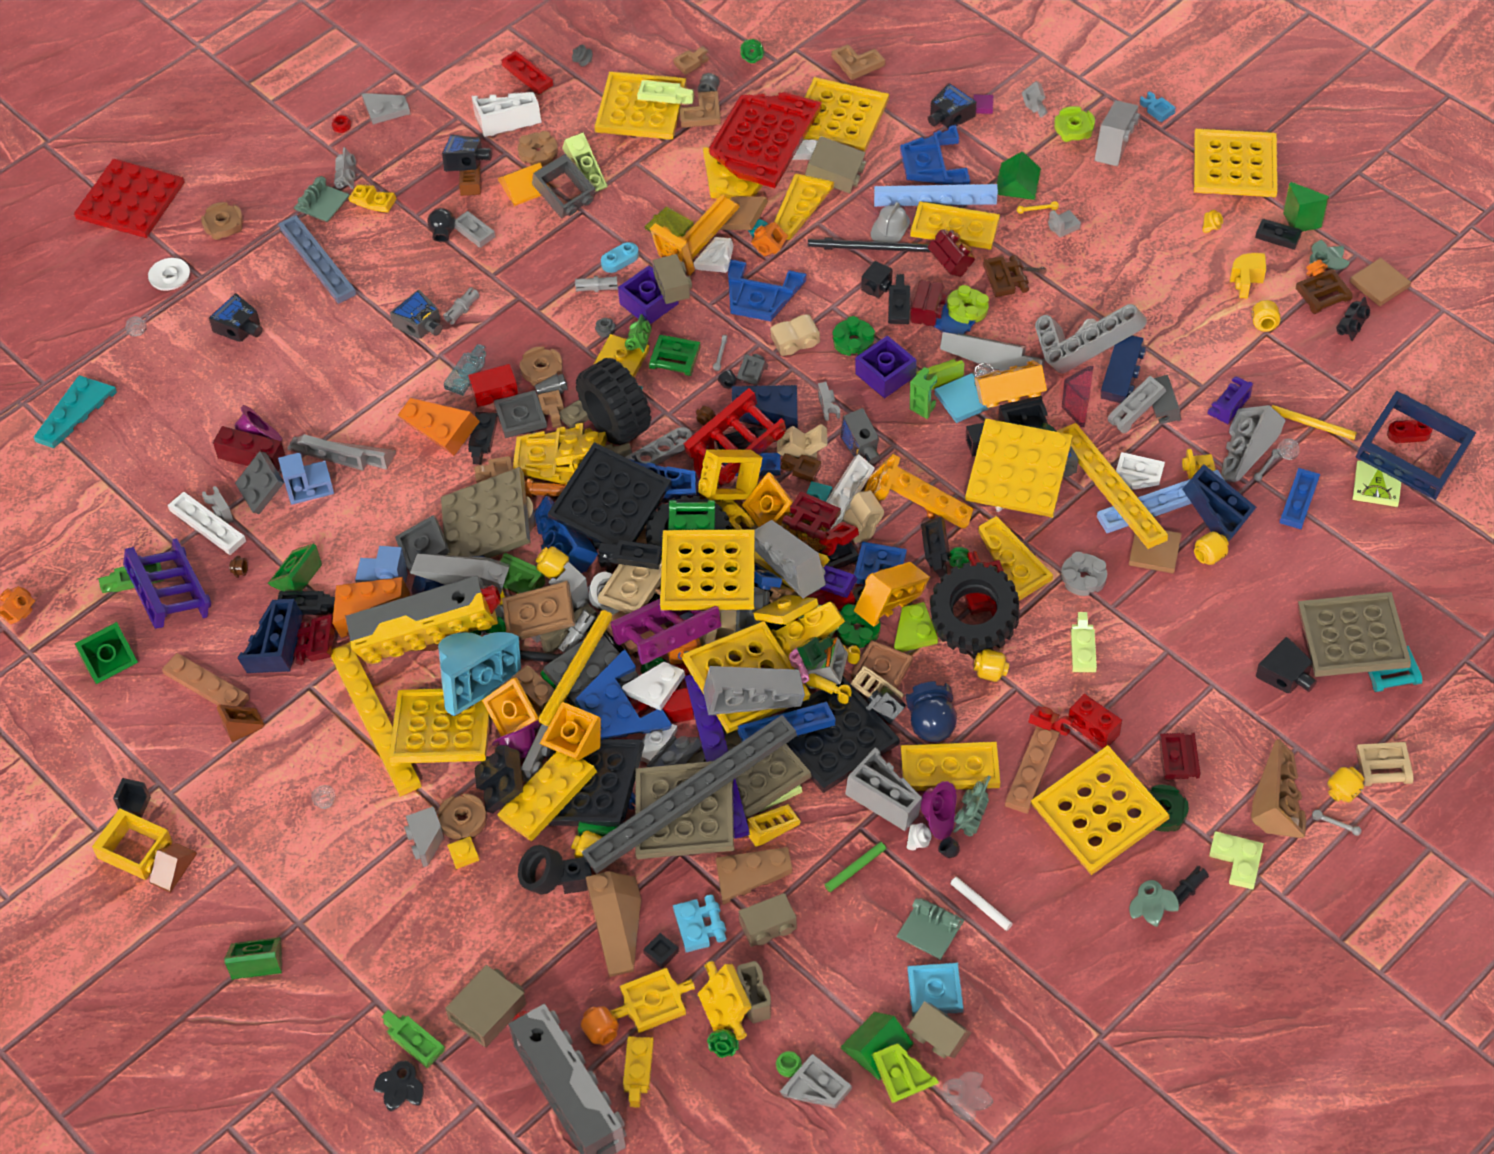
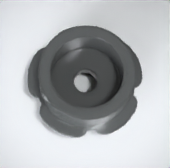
(605, 327)

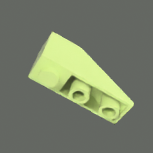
(581, 155)

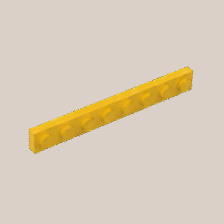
(1115, 489)
(372, 716)

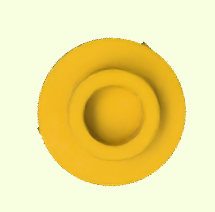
(1212, 221)

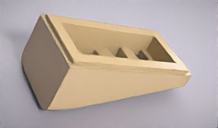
(861, 676)

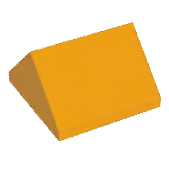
(519, 184)
(768, 502)
(510, 708)
(573, 732)

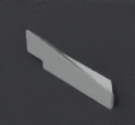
(982, 350)
(342, 453)

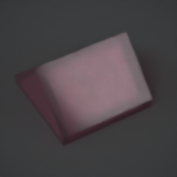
(1077, 395)

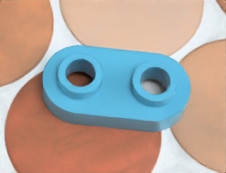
(619, 257)

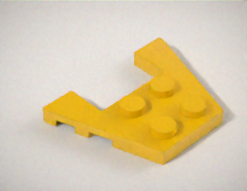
(724, 182)
(537, 453)

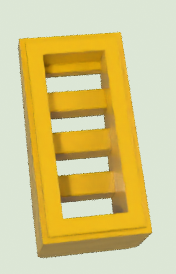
(760, 834)

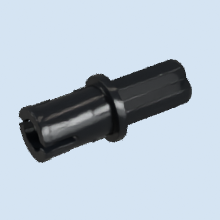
(1190, 884)

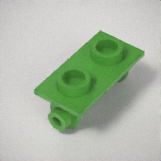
(638, 334)

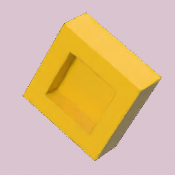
(463, 852)

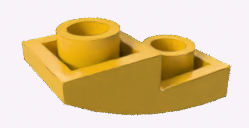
(369, 198)

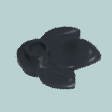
(398, 1089)

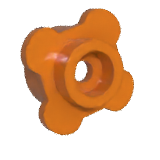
(1316, 268)

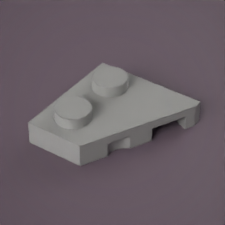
(385, 107)
(817, 1084)

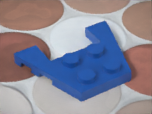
(925, 163)
(758, 298)
(608, 701)

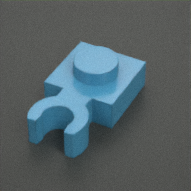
(1159, 109)

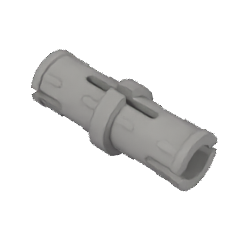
(596, 284)
(461, 305)
(578, 631)

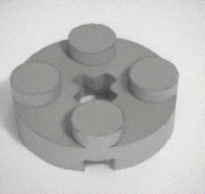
(1084, 563)

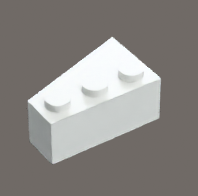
(506, 113)

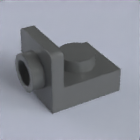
(752, 369)

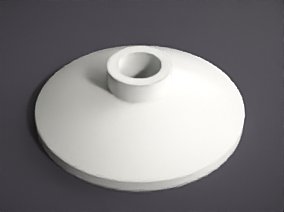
(169, 274)

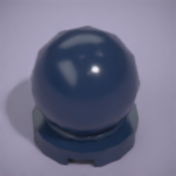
(932, 711)

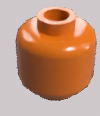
(599, 1025)

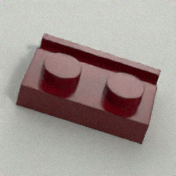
(1179, 756)

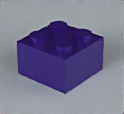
(643, 296)
(885, 366)

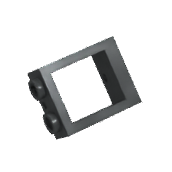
(552, 171)

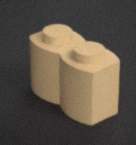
(795, 335)
(864, 514)

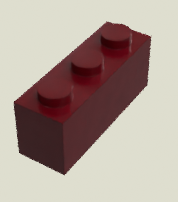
(243, 447)

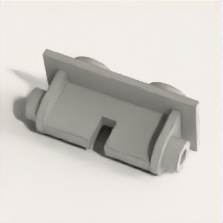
(345, 169)

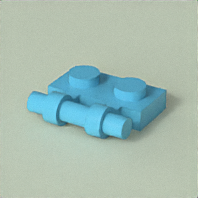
(691, 924)

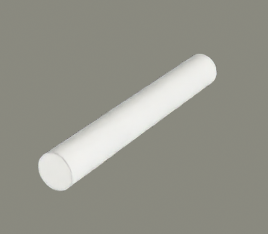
(981, 903)

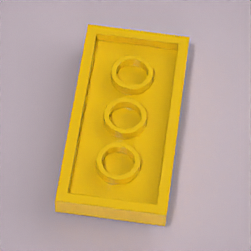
(973, 226)
(955, 762)
(546, 794)

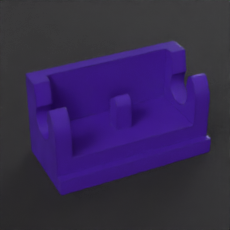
(1231, 400)

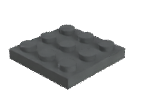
(598, 661)

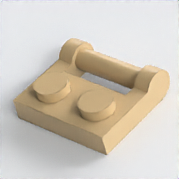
(1384, 757)

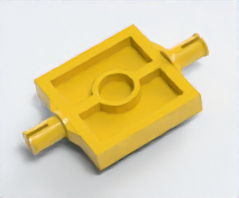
(576, 447)
(724, 999)
(652, 1000)

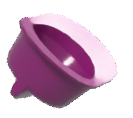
(253, 424)
(519, 740)
(939, 809)

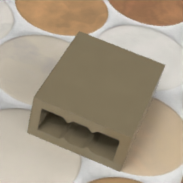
(836, 163)
(486, 1005)

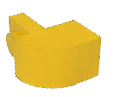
(1246, 270)

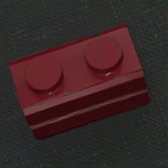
(951, 252)
(928, 303)

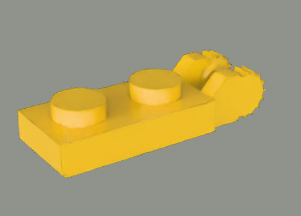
(735, 514)

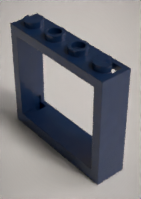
(1403, 470)

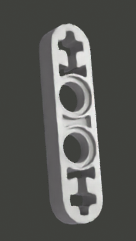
(668, 440)

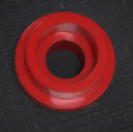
(341, 124)

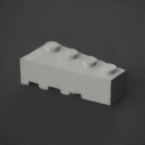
(751, 689)

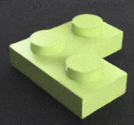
(1244, 855)

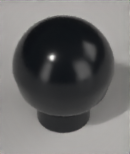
(441, 224)

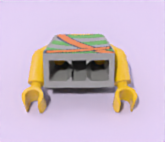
(831, 669)

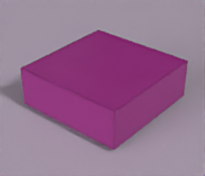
(984, 104)

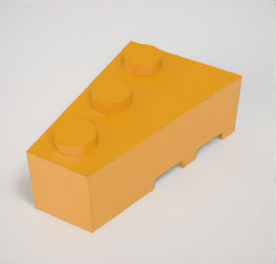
(1010, 384)
(890, 589)

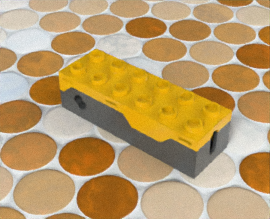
(422, 619)

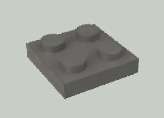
(520, 414)
(259, 482)
(422, 539)

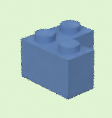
(307, 481)
(387, 565)

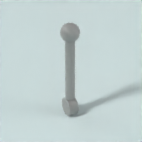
(717, 366)
(1258, 476)
(1317, 815)

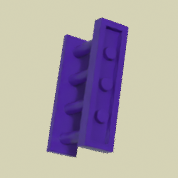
(150, 595)

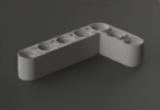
(1071, 352)

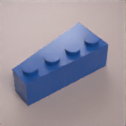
(683, 481)

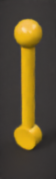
(1054, 206)

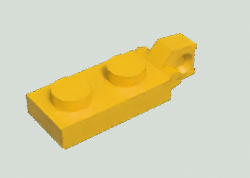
(638, 1068)

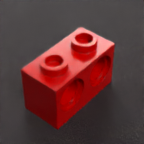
(1095, 721)

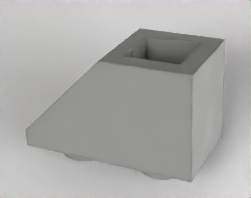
(426, 833)

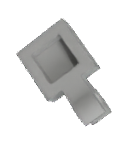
(1033, 96)
(826, 400)
(220, 507)

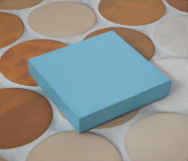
(960, 398)
(937, 985)

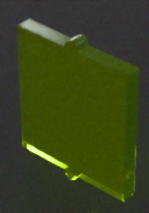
(672, 220)

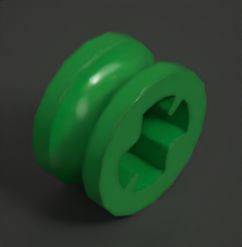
(959, 556)

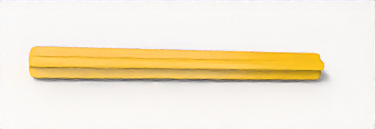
(575, 667)

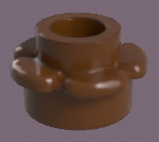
(705, 414)
(238, 566)

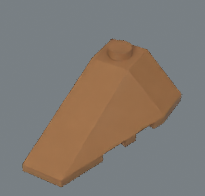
(1277, 797)
(616, 913)

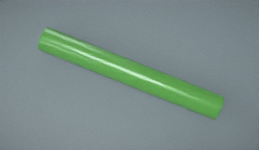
(855, 867)

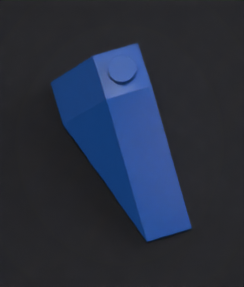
(573, 544)

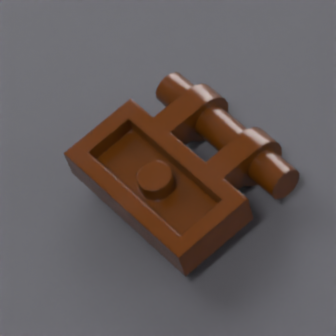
(1000, 278)

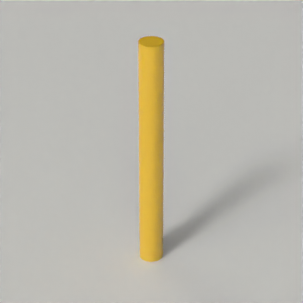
(1315, 423)

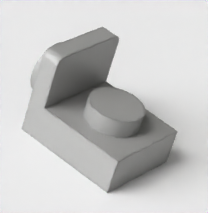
(1063, 223)

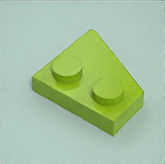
(915, 629)
(901, 1073)

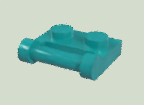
(1414, 677)

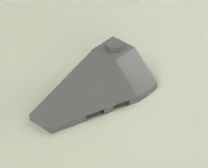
(1252, 434)

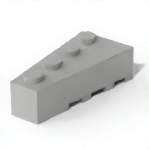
(790, 558)

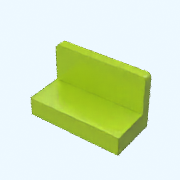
(946, 372)

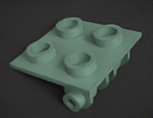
(321, 200)
(974, 806)
(930, 928)

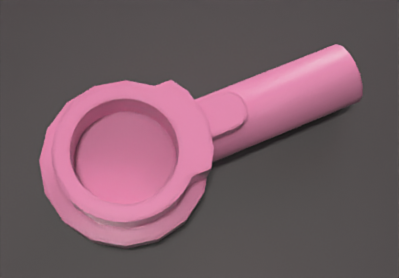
(797, 662)

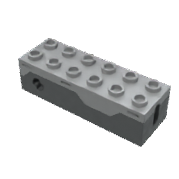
(566, 1082)

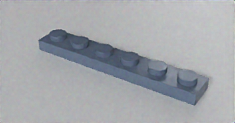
(317, 259)

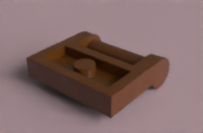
(1322, 285)

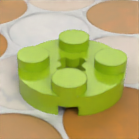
(1068, 131)
(966, 295)

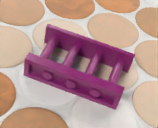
(651, 617)

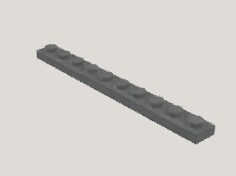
(689, 794)

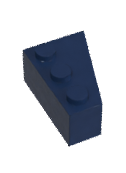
(1123, 369)
(773, 402)

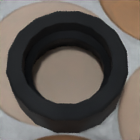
(551, 875)

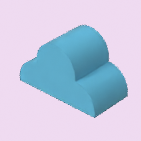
(475, 666)

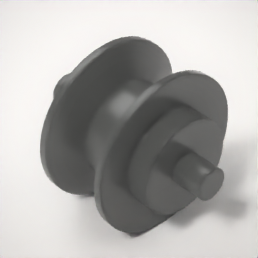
(582, 55)

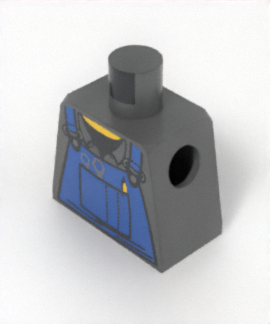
(417, 316)
(860, 436)

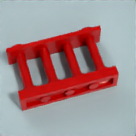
(730, 418)

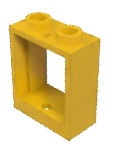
(746, 479)
(116, 831)

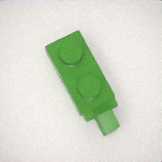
(121, 581)
(413, 1038)

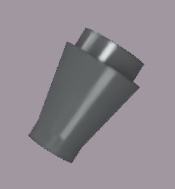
(553, 383)

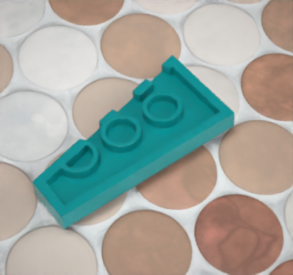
(72, 409)

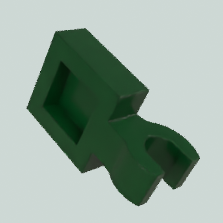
(813, 650)

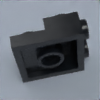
(499, 777)

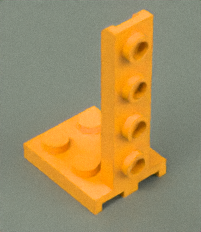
(697, 237)
(892, 477)

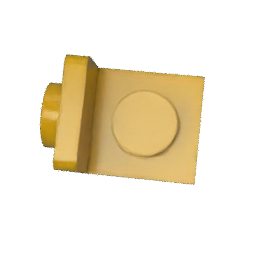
(1194, 463)

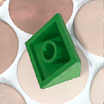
(1018, 177)
(1304, 207)
(297, 569)
(105, 653)
(254, 958)
(875, 1035)

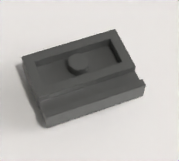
(676, 751)

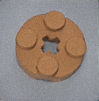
(529, 143)
(232, 220)
(535, 356)
(460, 805)

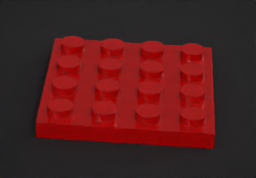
(129, 198)

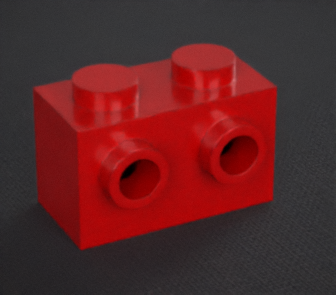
(493, 385)

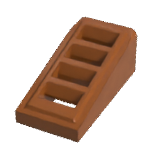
(470, 182)

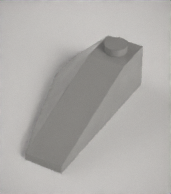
(451, 569)

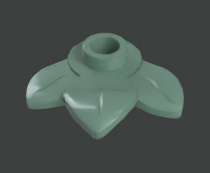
(1329, 255)
(1154, 904)

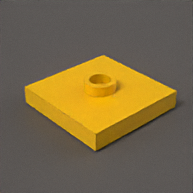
(616, 349)
(785, 609)

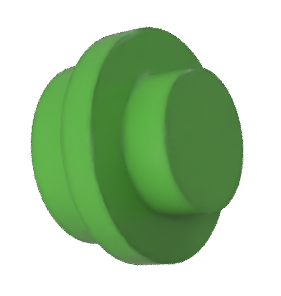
(788, 1064)

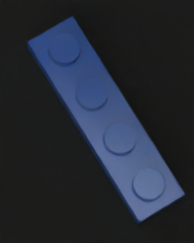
(802, 720)

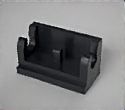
(1026, 412)

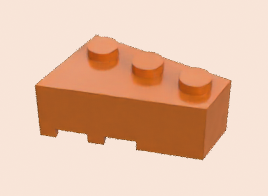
(439, 423)
(365, 595)

